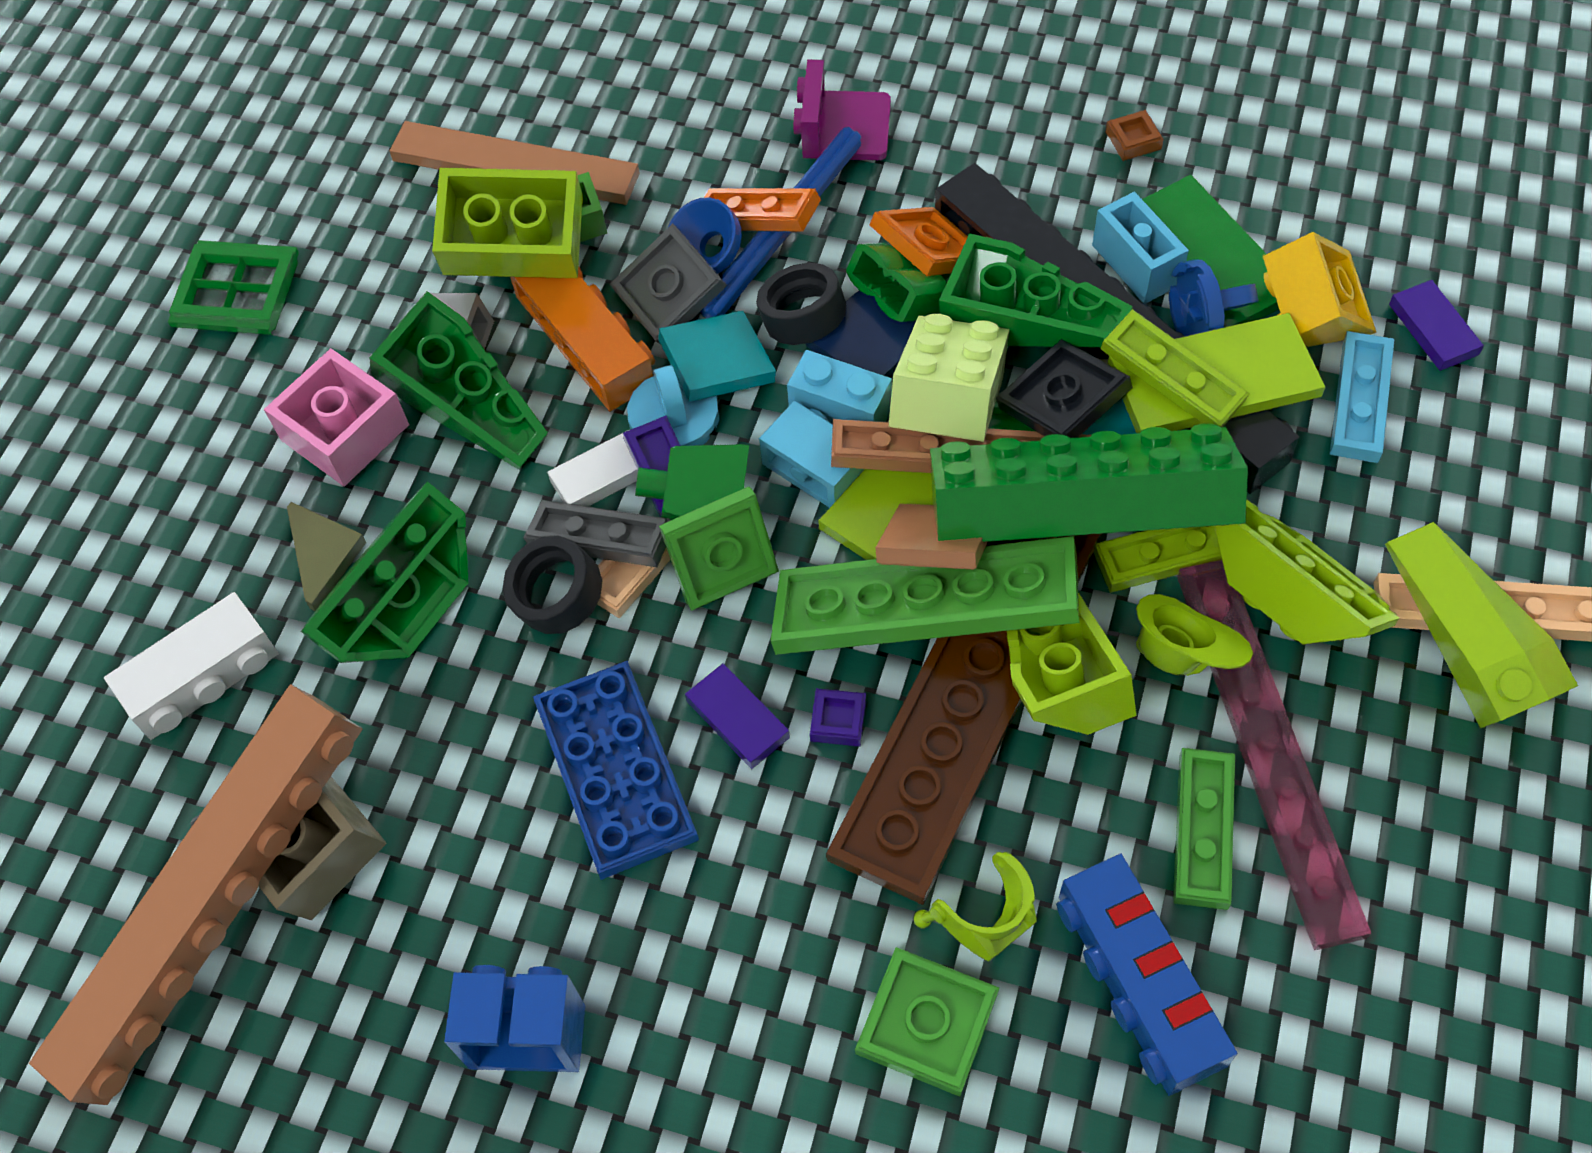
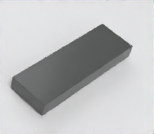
(602, 532)

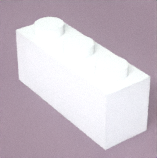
(191, 666)

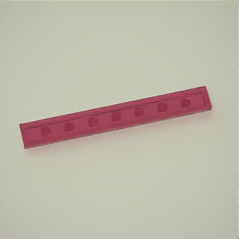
(1279, 771)

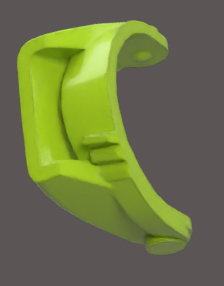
(1016, 917)

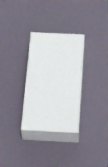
(595, 473)

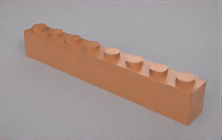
(195, 899)

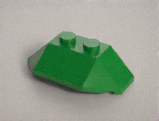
(396, 584)

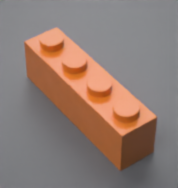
(588, 335)

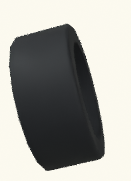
(807, 323)
(531, 563)

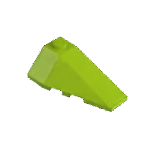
(1485, 637)
(1071, 675)

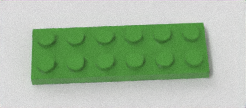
(880, 604)

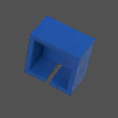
(516, 1020)

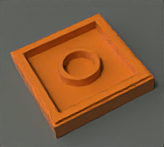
(922, 237)

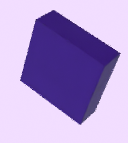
(838, 717)

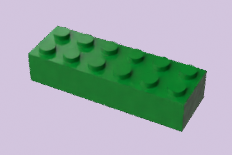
(1088, 484)

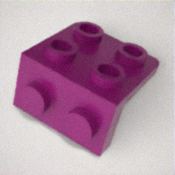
(828, 112)

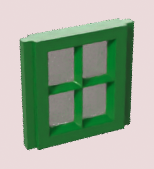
(234, 287)

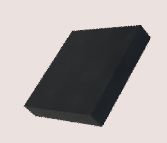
(1064, 392)

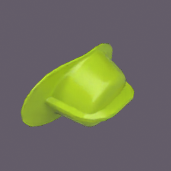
(1186, 640)

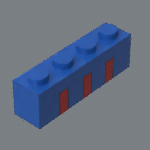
(1145, 975)

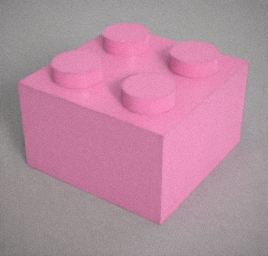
(337, 417)

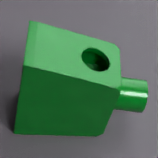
(694, 477)

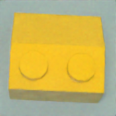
(1318, 289)

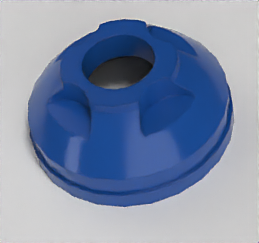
(707, 218)

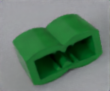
(894, 282)

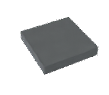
(668, 282)

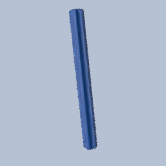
(765, 243)

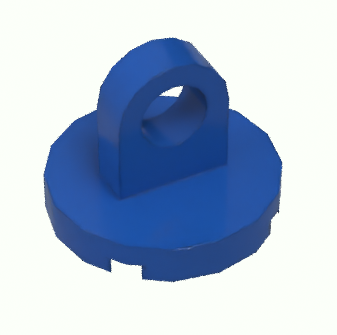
(1199, 303)

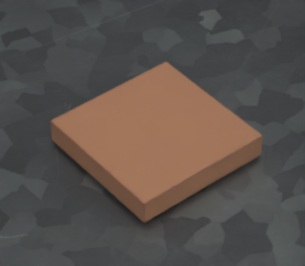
(913, 541)

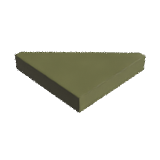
(322, 551)

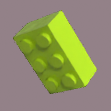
(508, 222)

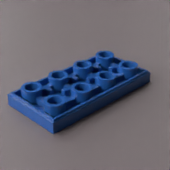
(615, 770)

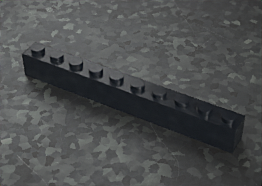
(985, 208)

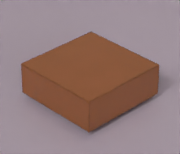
(1134, 135)

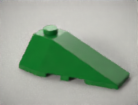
(1031, 299)
(450, 377)

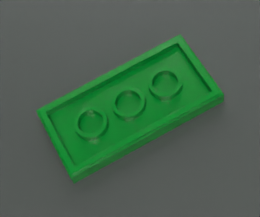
(1217, 240)

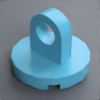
(664, 396)

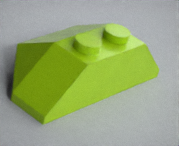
(1298, 582)

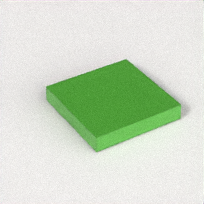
(719, 548)
(927, 1021)

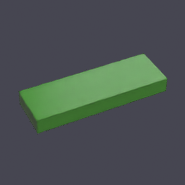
(1204, 829)

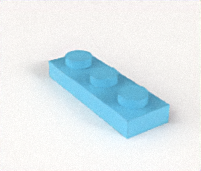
(1362, 397)

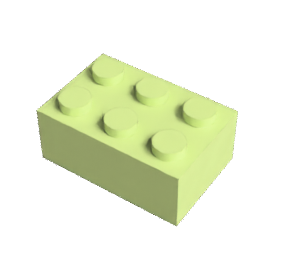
(949, 377)

